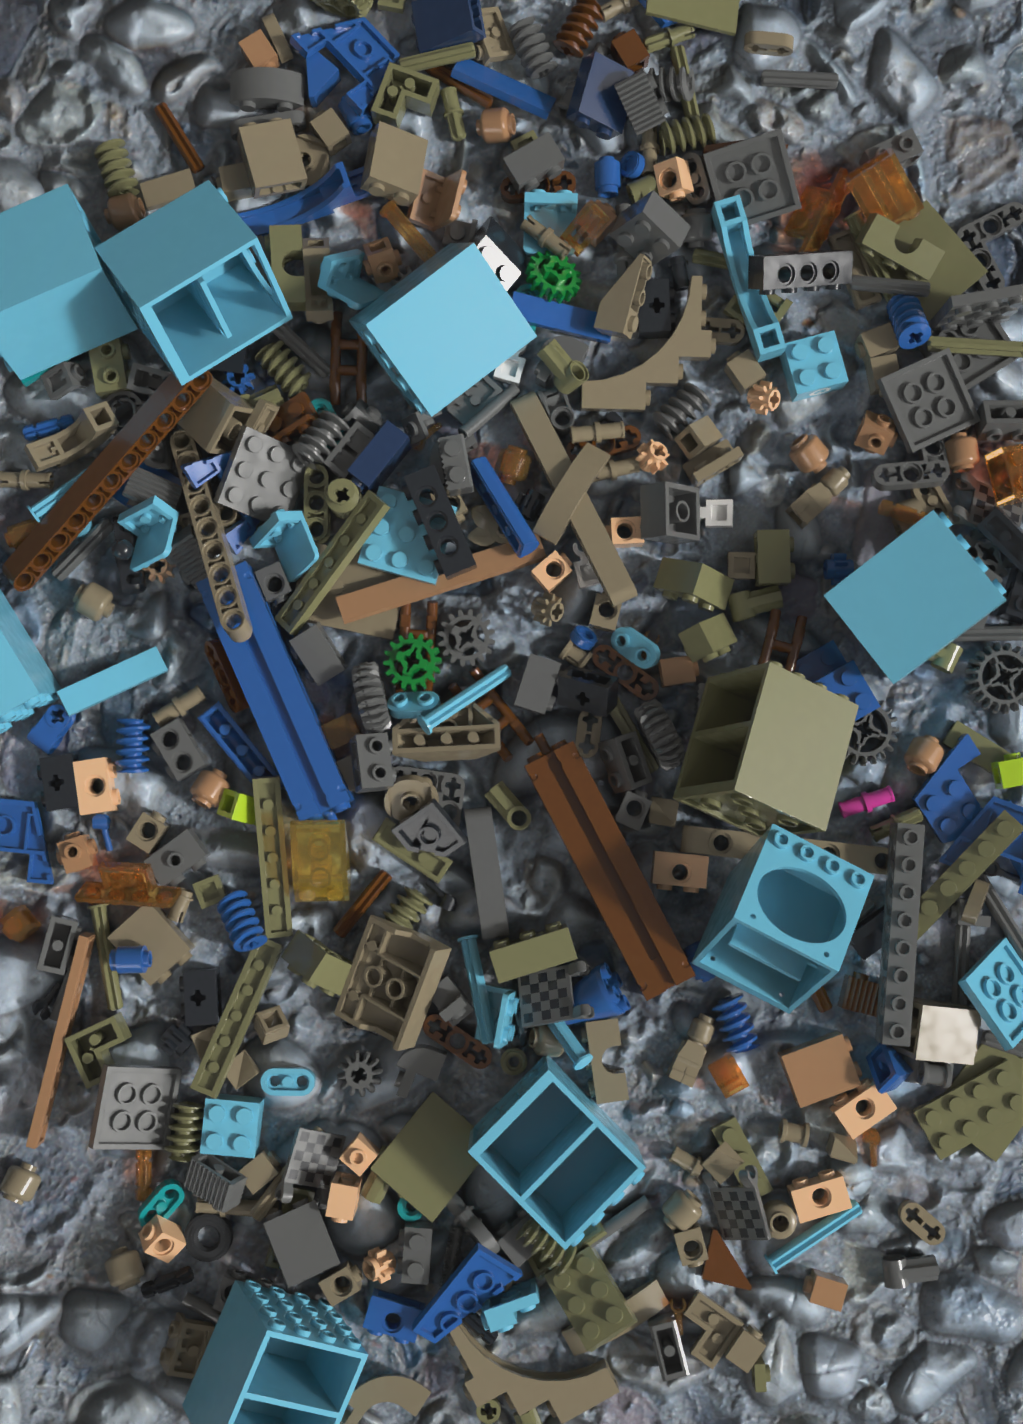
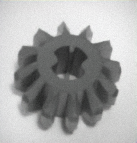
(365, 1081)

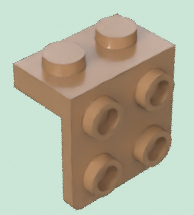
(438, 200)

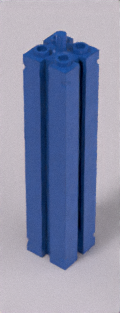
(282, 706)

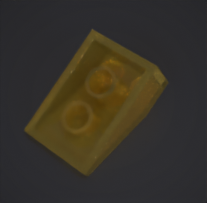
(320, 860)

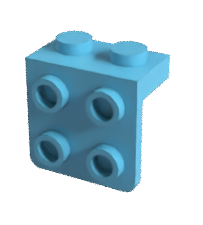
(552, 211)
(341, 279)
(154, 526)
(291, 539)
(503, 1006)

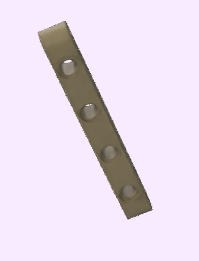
(700, 841)

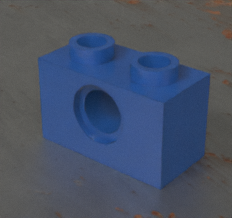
(384, 1303)

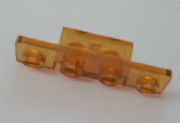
(817, 213)
(127, 885)

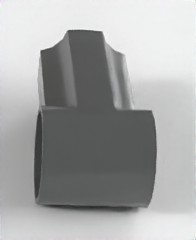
(902, 1270)

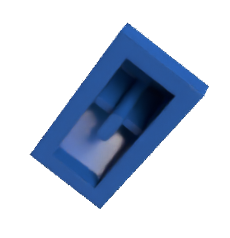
(321, 77)
(887, 1068)

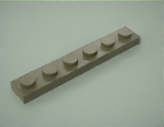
(332, 563)
(272, 856)
(967, 869)
(236, 1019)

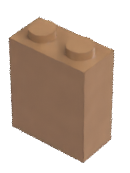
(820, 1068)

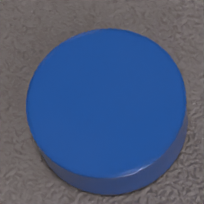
(632, 165)
(583, 637)

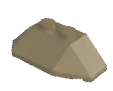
(462, 736)

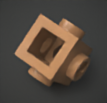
(381, 260)
(876, 433)
(79, 860)

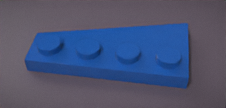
(469, 1286)

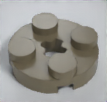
(317, 157)
(406, 786)

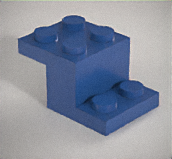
(830, 668)

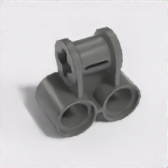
(930, 1072)

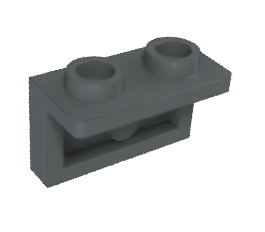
(473, 400)

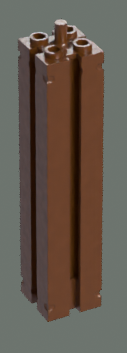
(607, 867)

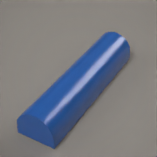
(502, 507)
(236, 743)

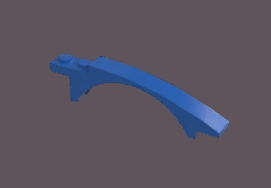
(318, 200)

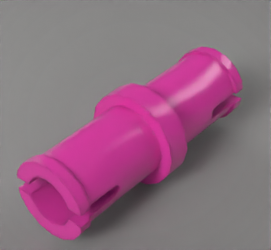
(866, 802)

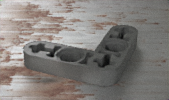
(981, 237)
(925, 465)
(440, 780)

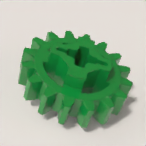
(553, 277)
(399, 657)

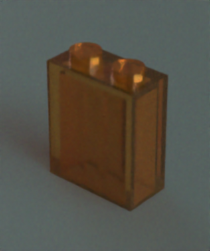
(884, 188)

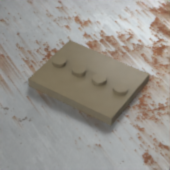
(352, 579)

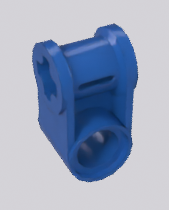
(49, 731)

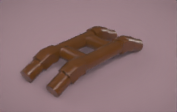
(338, 370)
(429, 633)
(792, 649)
(507, 717)

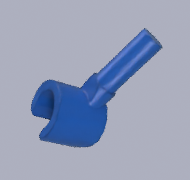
(103, 822)

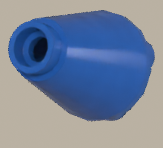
(601, 992)

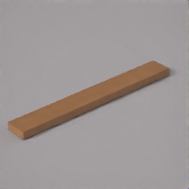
(404, 590)
(58, 1047)

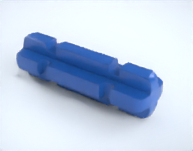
(47, 427)

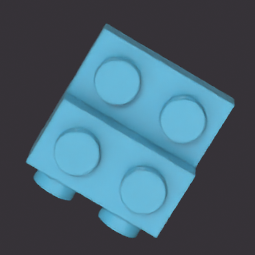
(501, 1311)

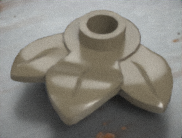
(487, 528)

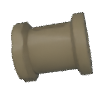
(575, 655)
(793, 1132)

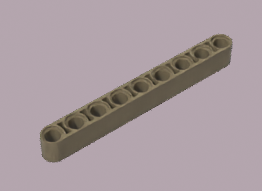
(187, 450)
(585, 520)

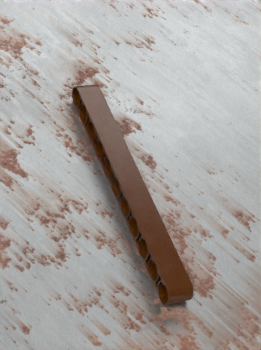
(102, 479)

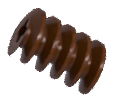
(578, 28)

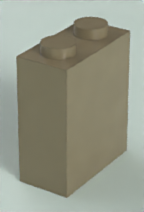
(271, 157)
(394, 164)
(160, 935)

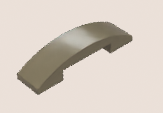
(570, 493)
(644, 1303)

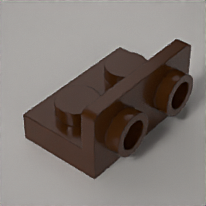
(293, 418)

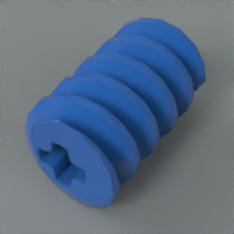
(908, 321)
(132, 746)
(240, 922)
(736, 1024)

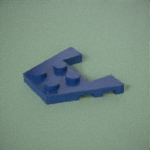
(360, 51)
(200, 472)
(945, 796)
(979, 824)
(23, 833)

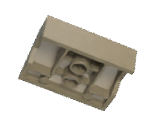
(392, 981)

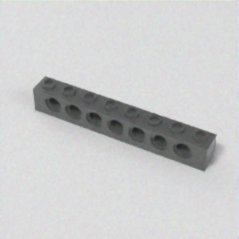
(900, 934)

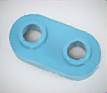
(634, 646)
(412, 704)
(288, 1081)

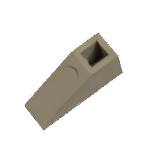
(620, 306)

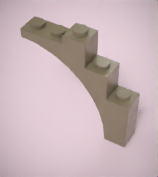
(688, 343)
(567, 1391)

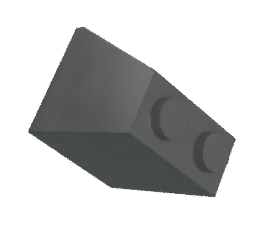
(300, 1243)

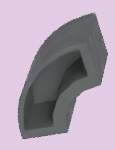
(267, 89)

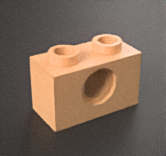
(85, 774)
(695, 866)
(856, 1122)
(344, 1197)
(833, 1201)

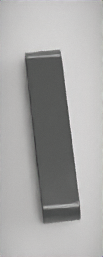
(486, 872)

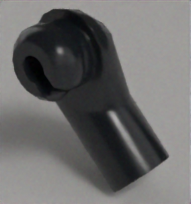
(522, 1036)

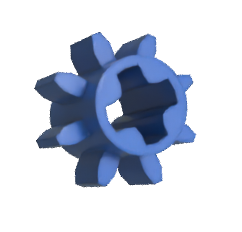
(245, 381)
(837, 568)

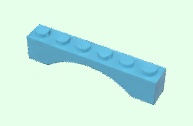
(756, 310)

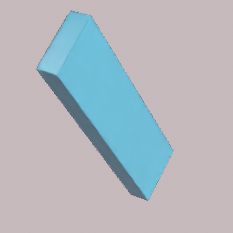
(112, 681)

